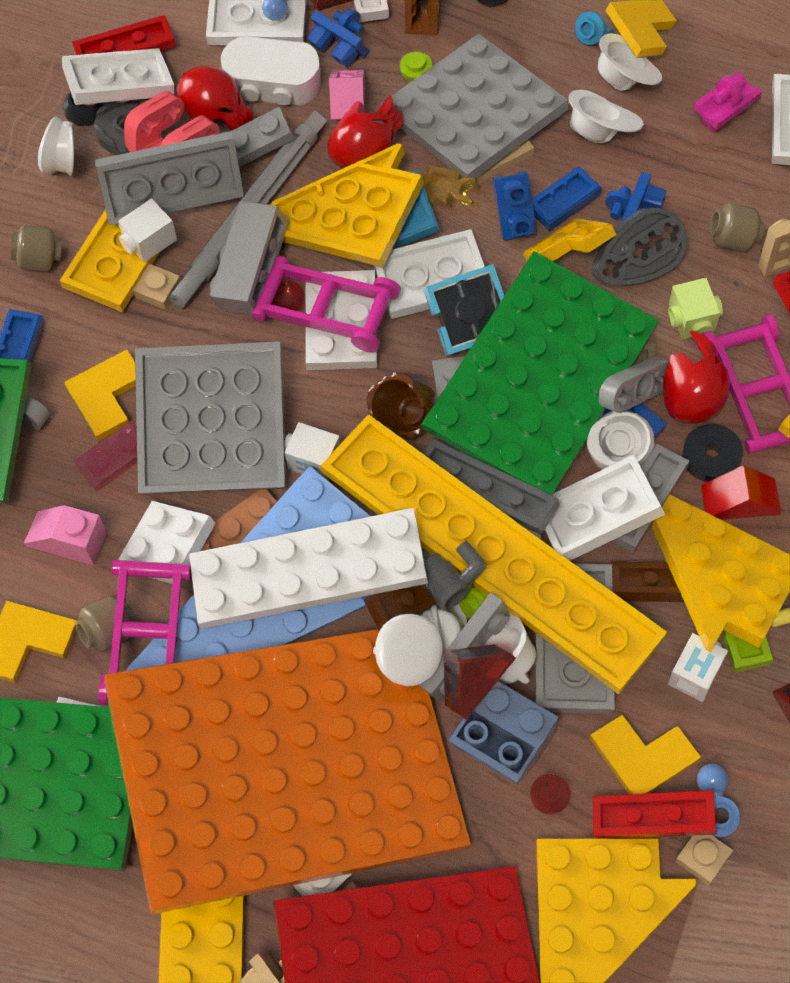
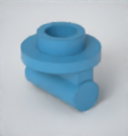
(591, 28)

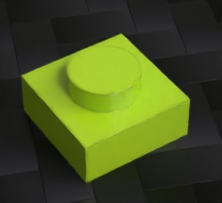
(746, 656)

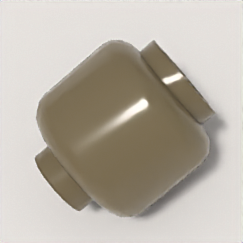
(736, 227)
(35, 248)
(97, 623)

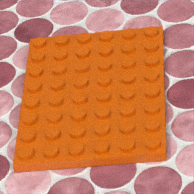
(279, 770)

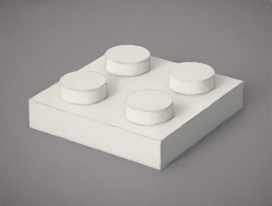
(168, 536)

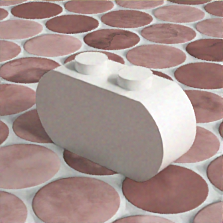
(273, 70)

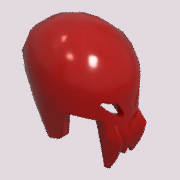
(209, 89)
(360, 137)
(695, 390)

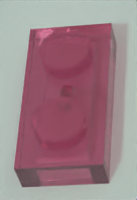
(109, 457)

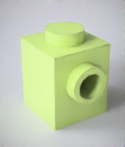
(694, 308)

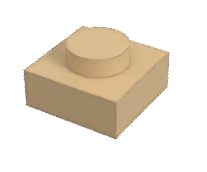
(156, 286)
(704, 857)

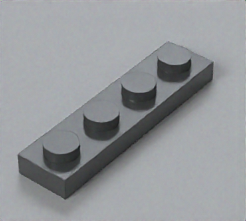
(515, 498)

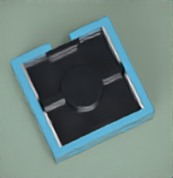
(464, 306)

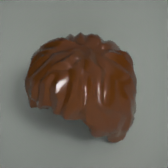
(401, 403)

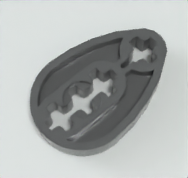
(654, 261)

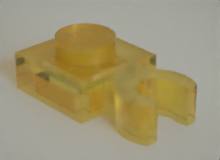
(446, 185)

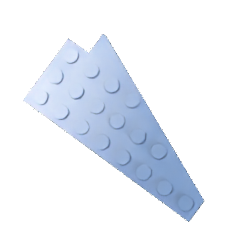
(304, 506)

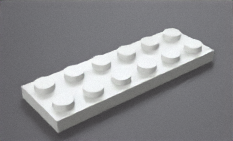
(307, 568)

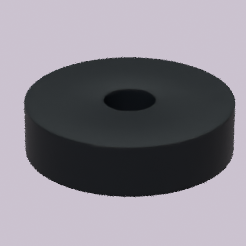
(714, 438)

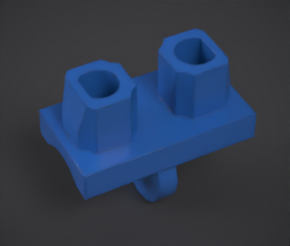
(348, 45)
(644, 196)
(514, 205)

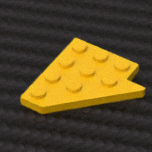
(354, 209)
(722, 573)
(599, 904)

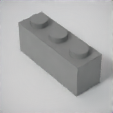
(248, 256)

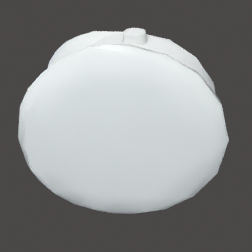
(57, 148)
(618, 437)
(408, 649)

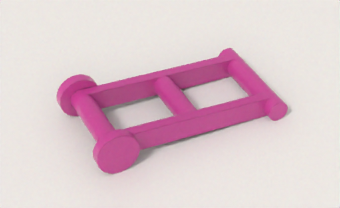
(769, 334)
(362, 338)
(144, 629)

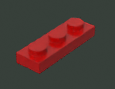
(138, 36)
(654, 815)

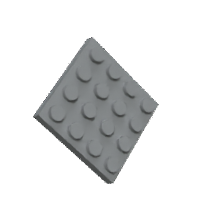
(476, 107)
(210, 418)

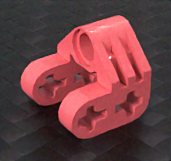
(150, 118)

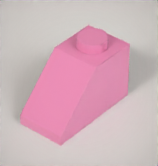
(346, 89)
(67, 533)

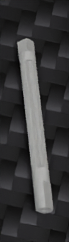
(260, 192)

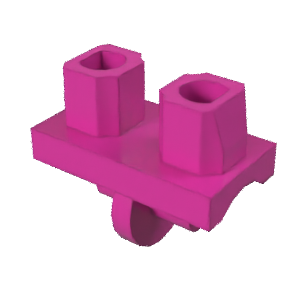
(726, 101)

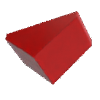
(741, 495)

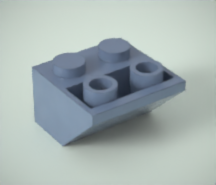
(506, 732)

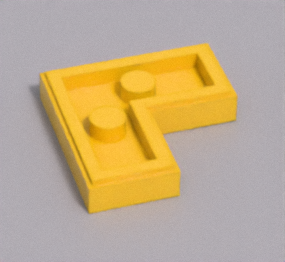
(639, 24)
(577, 235)
(96, 392)
(32, 629)
(643, 767)

